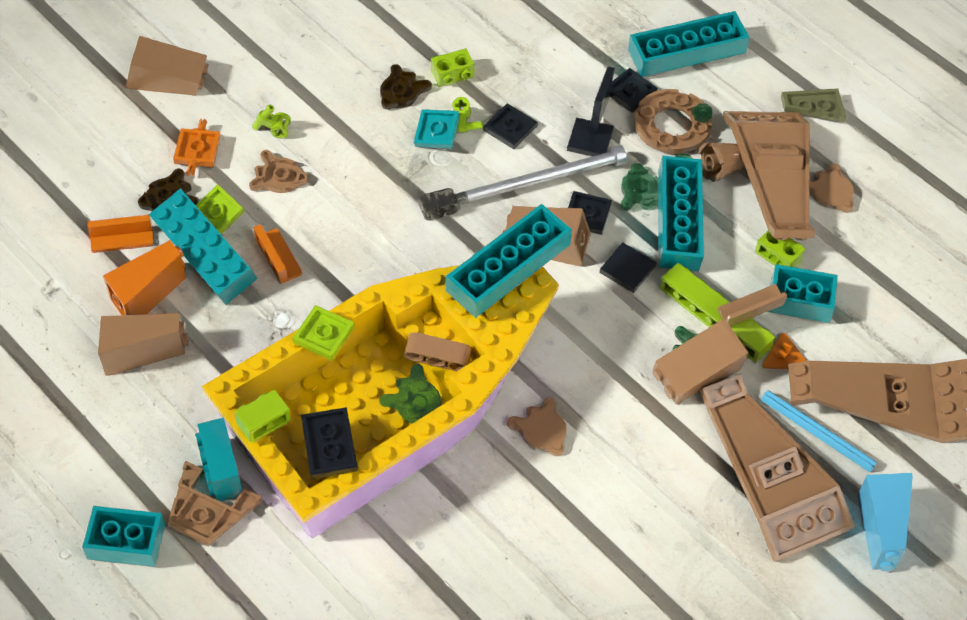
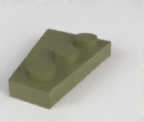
(815, 103)

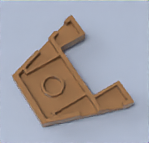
(202, 516)

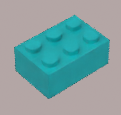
(808, 292)
(218, 460)
(124, 536)

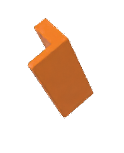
(121, 233)
(277, 254)

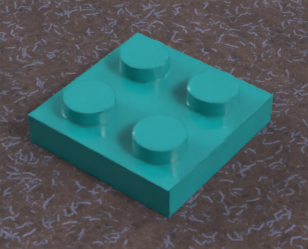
(437, 128)

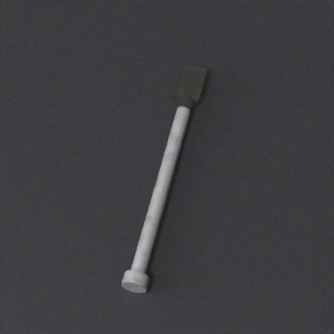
(446, 202)

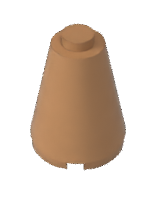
(720, 160)

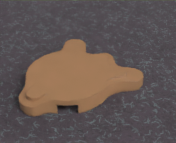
(277, 174)
(832, 189)
(542, 427)

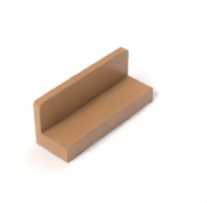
(752, 305)

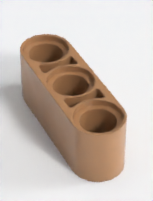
(437, 351)

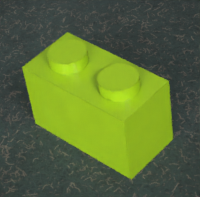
(262, 416)

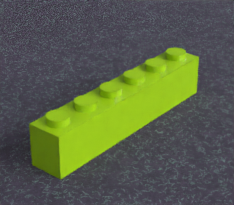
(703, 303)

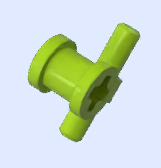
(273, 121)
(463, 125)

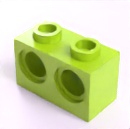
(452, 67)
(780, 251)

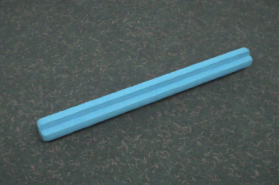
(819, 431)

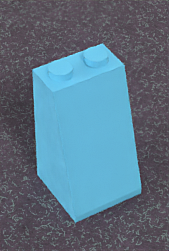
(885, 517)

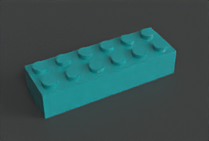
(688, 43)
(680, 213)
(203, 246)
(508, 260)

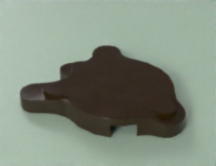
(401, 88)
(163, 189)

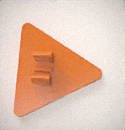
(782, 354)

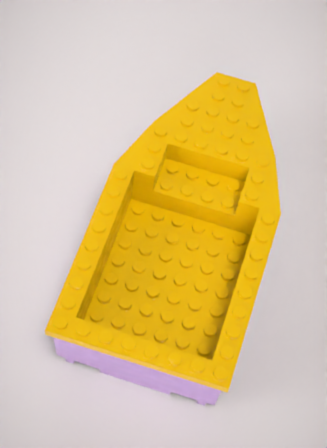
(364, 371)

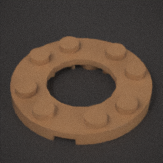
(665, 142)

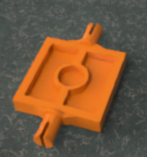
(197, 147)

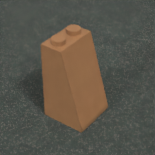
(166, 68)
(574, 219)
(140, 340)
(700, 362)

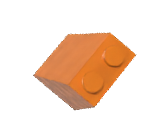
(146, 279)

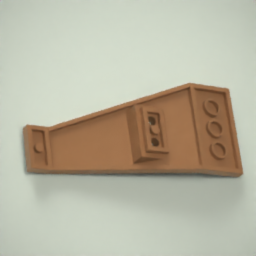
(777, 162)
(931, 394)
(792, 505)

